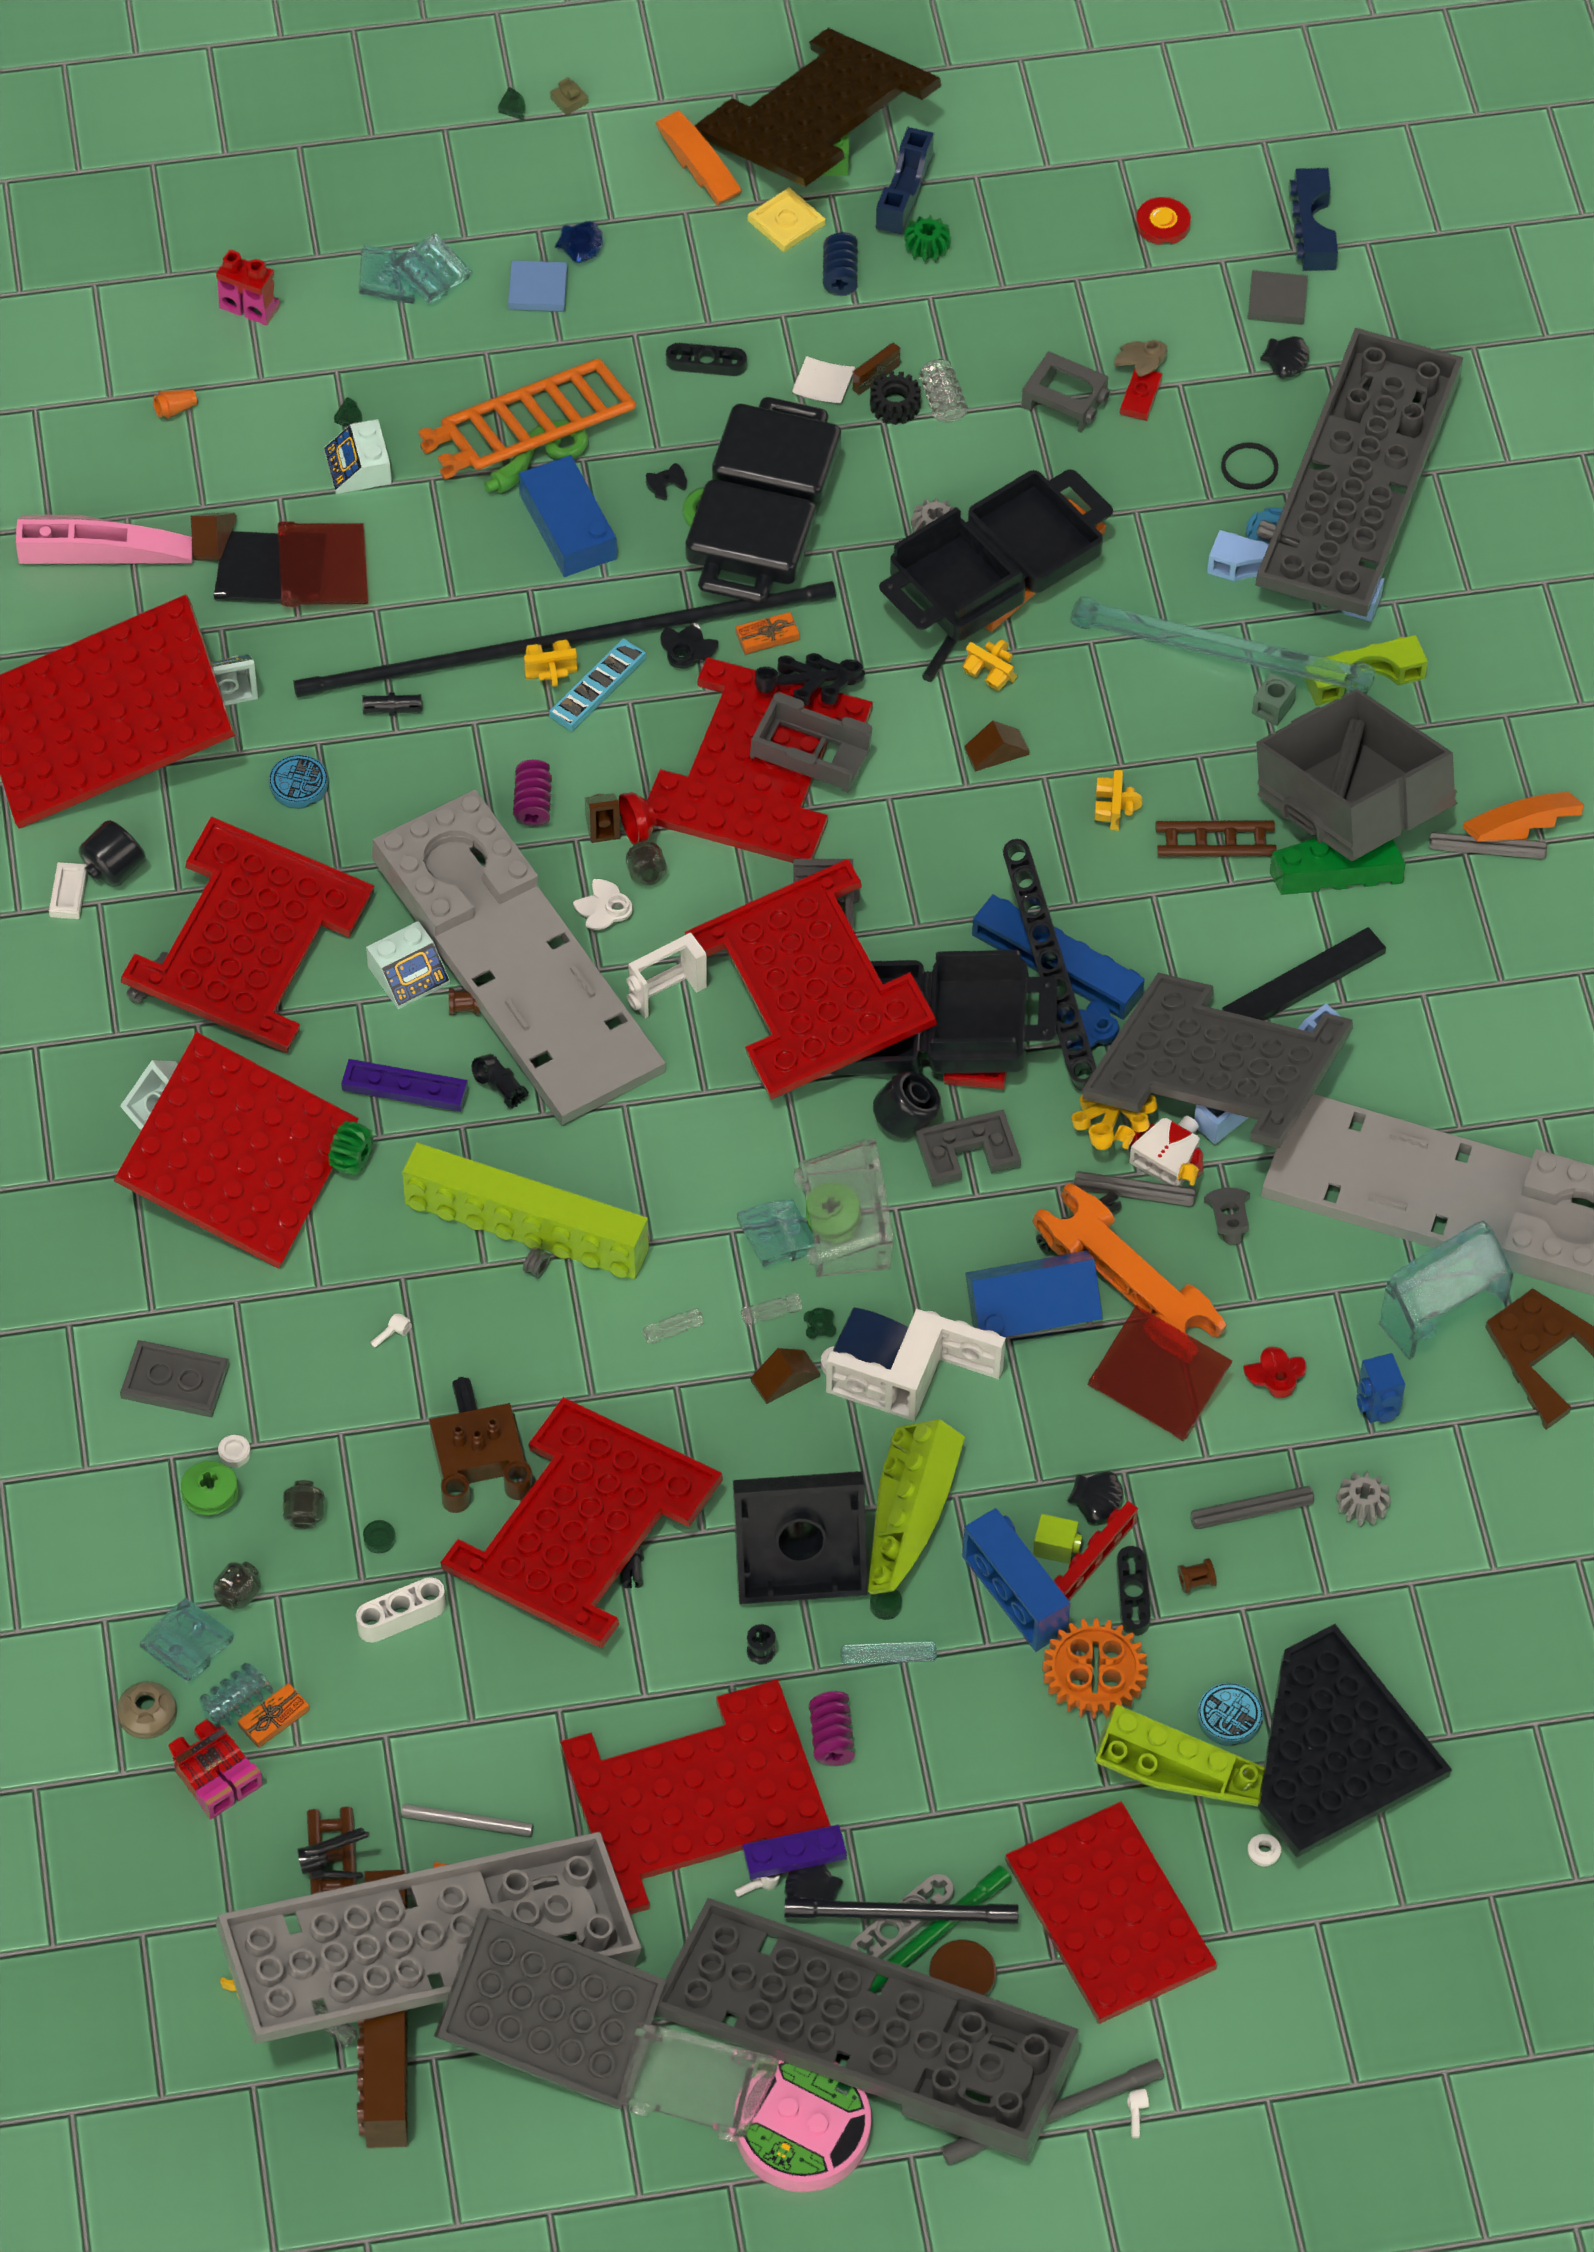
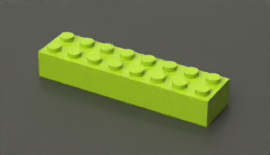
(525, 1211)

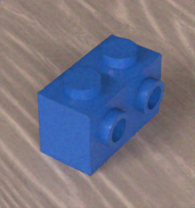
(1380, 1388)

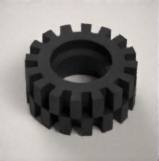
(895, 410)

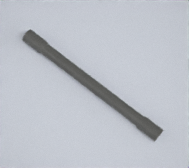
(1134, 2078)

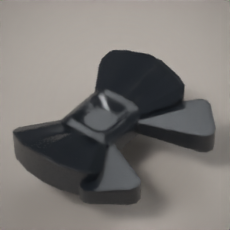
(657, 482)

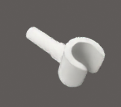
(397, 1323)
(764, 1882)
(1137, 2100)

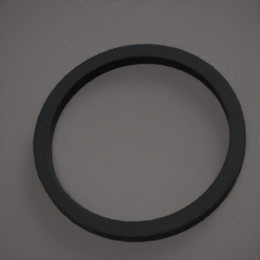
(1243, 485)

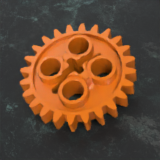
(1064, 1667)

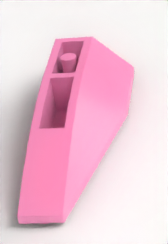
(96, 541)

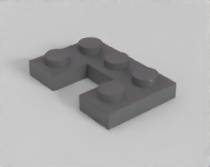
(986, 1131)

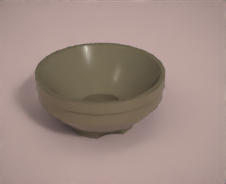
(146, 1722)

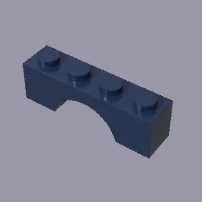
(899, 198)
(1316, 243)

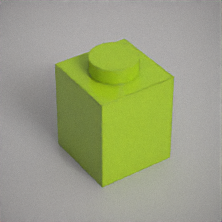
(1057, 1539)

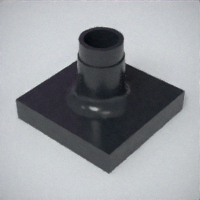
(800, 1537)

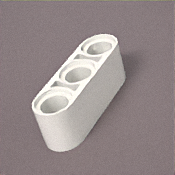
(407, 1597)

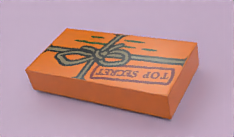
(767, 633)
(273, 1715)

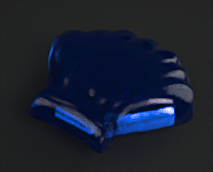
(581, 240)

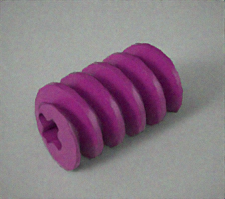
(532, 792)
(831, 1728)

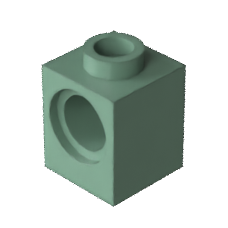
(1274, 699)

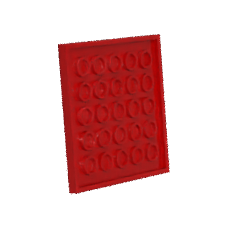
(234, 1150)

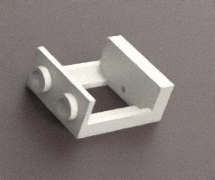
(692, 967)

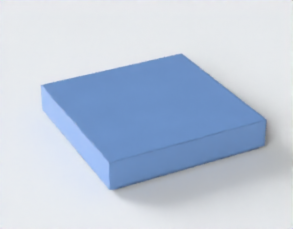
(537, 286)

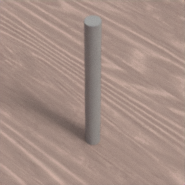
(467, 1820)

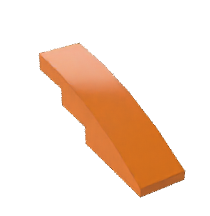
(699, 157)
(1516, 818)

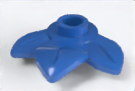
(1098, 1024)

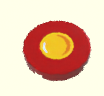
(1163, 220)

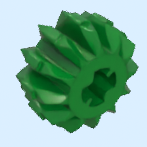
(927, 238)
(350, 1147)

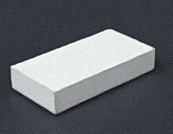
(68, 890)

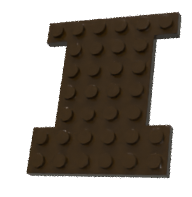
(815, 107)

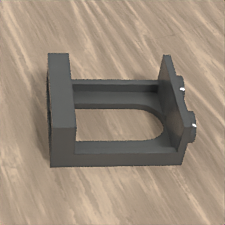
(1083, 409)

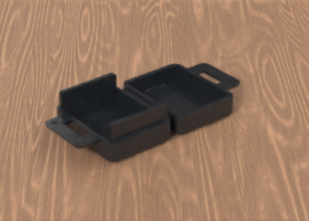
(762, 496)
(980, 567)
(978, 1015)

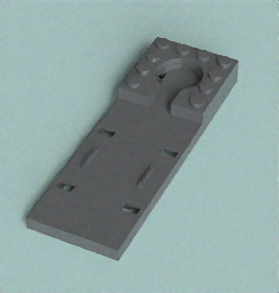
(1367, 445)
(909, 2045)

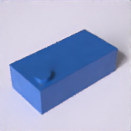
(567, 516)
(1035, 1294)
(1015, 1578)

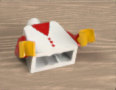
(1165, 1150)

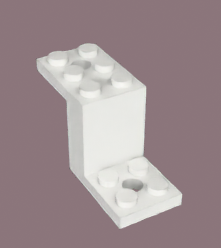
(924, 1345)

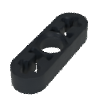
(725, 368)
(1138, 1578)

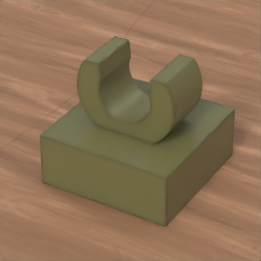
(568, 96)

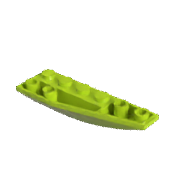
(911, 1498)
(1175, 1759)

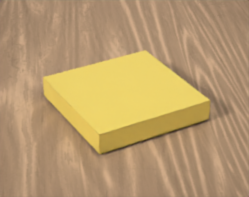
(786, 219)

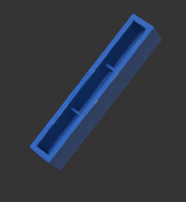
(1090, 973)

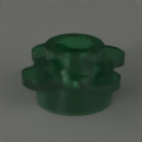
(823, 1316)

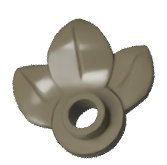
(1143, 355)

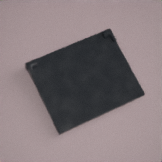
(249, 569)

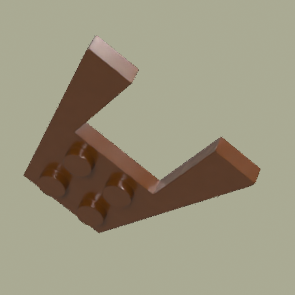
(1526, 1335)

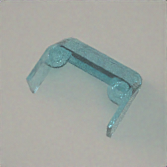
(1442, 1281)

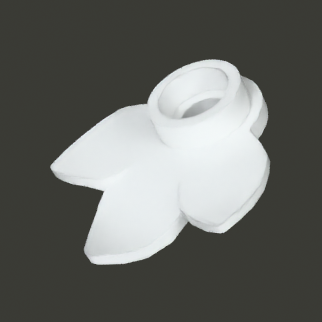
(601, 905)

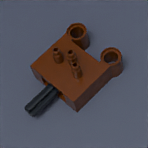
(477, 1448)

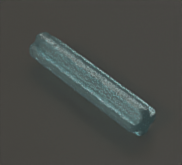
(888, 1653)

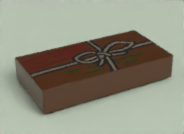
(882, 362)

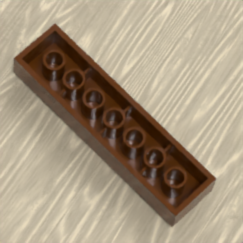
(383, 2067)

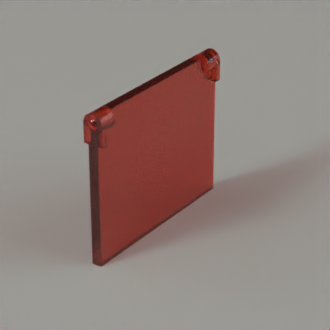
(322, 563)
(1160, 1372)

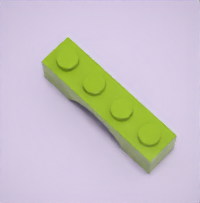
(1397, 659)

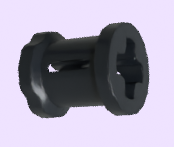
(766, 1638)

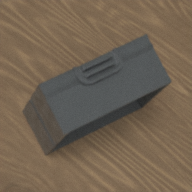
(1394, 783)

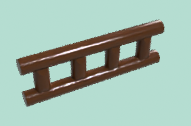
(1201, 848)
(345, 1854)

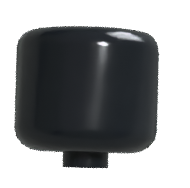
(111, 854)
(906, 1104)

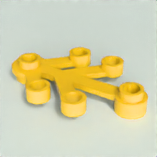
(1102, 1133)

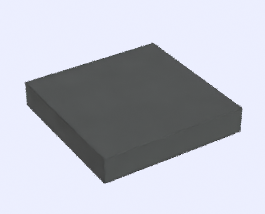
(1277, 297)

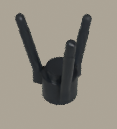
(314, 1857)

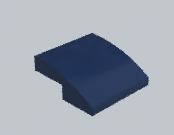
(871, 1337)

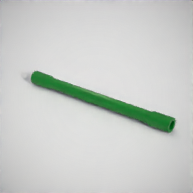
(983, 1890)

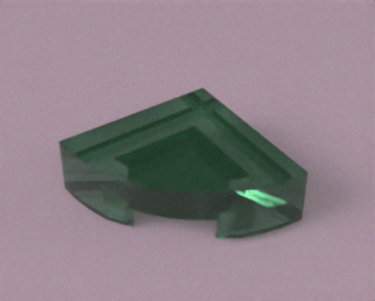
(512, 104)
(348, 413)

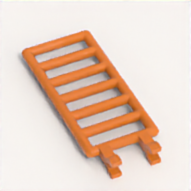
(468, 455)

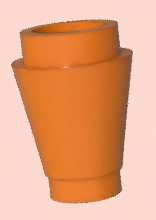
(173, 402)

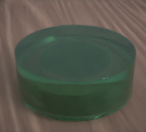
(379, 1536)
(886, 1605)

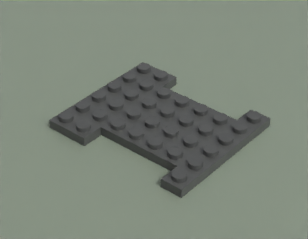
(1215, 1059)

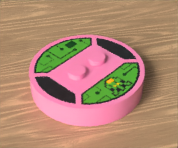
(807, 2131)

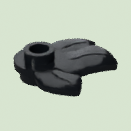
(688, 644)

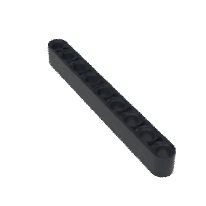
(1046, 951)

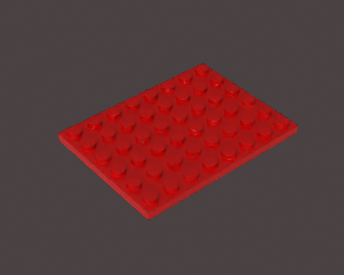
(108, 711)

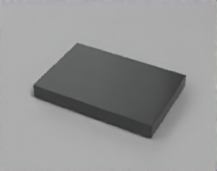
(174, 1378)

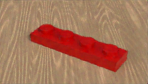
(1098, 1549)

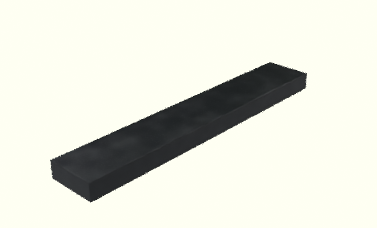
(1309, 976)

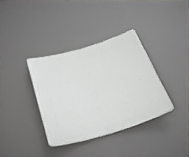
(823, 380)

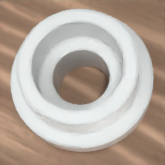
(1264, 1858)

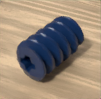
(840, 263)

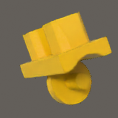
(980, 658)
(550, 664)
(1112, 788)

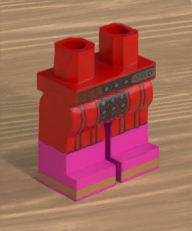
(249, 286)
(214, 1768)

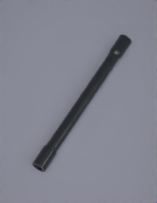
(813, 1908)

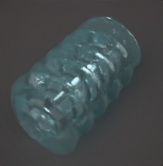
(233, 1694)

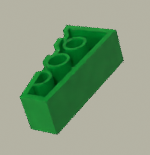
(1317, 865)

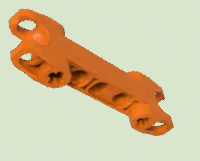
(1122, 1265)

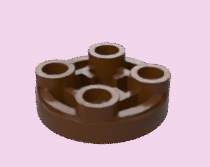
(964, 1965)

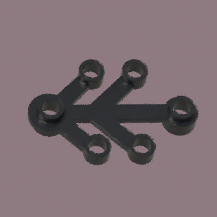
(846, 673)

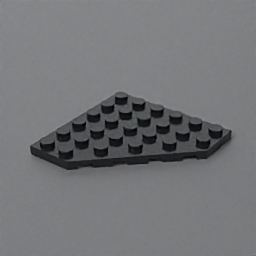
(1338, 1745)

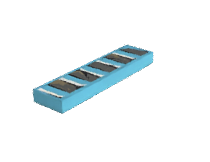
(597, 685)

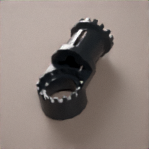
(499, 1079)

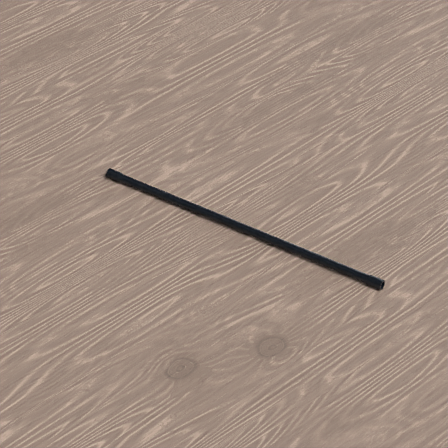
(319, 684)

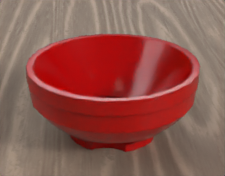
(636, 817)

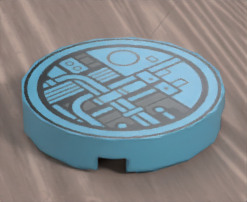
(1230, 1714)

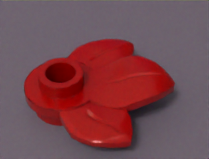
(1276, 1371)

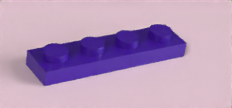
(404, 1085)

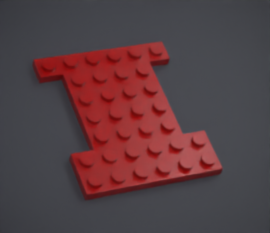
(745, 798)
(249, 932)
(812, 981)
(583, 1519)
(698, 1791)

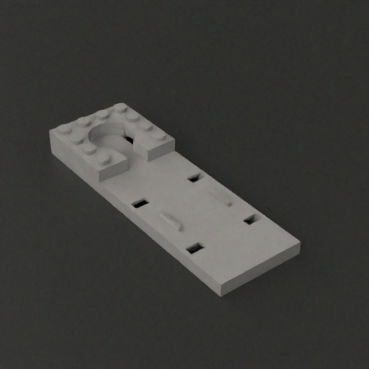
(501, 925)
(1407, 1174)
(376, 1956)

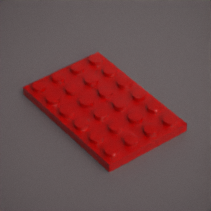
(1110, 1912)

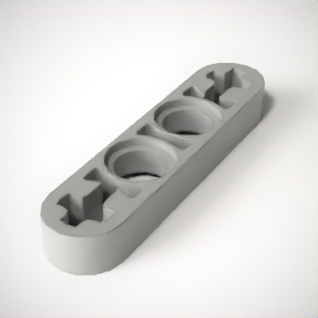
(905, 1927)

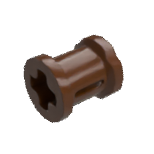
(462, 1002)
(1196, 1575)

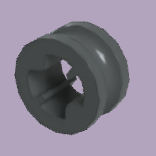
(536, 1262)

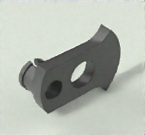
(1229, 1225)

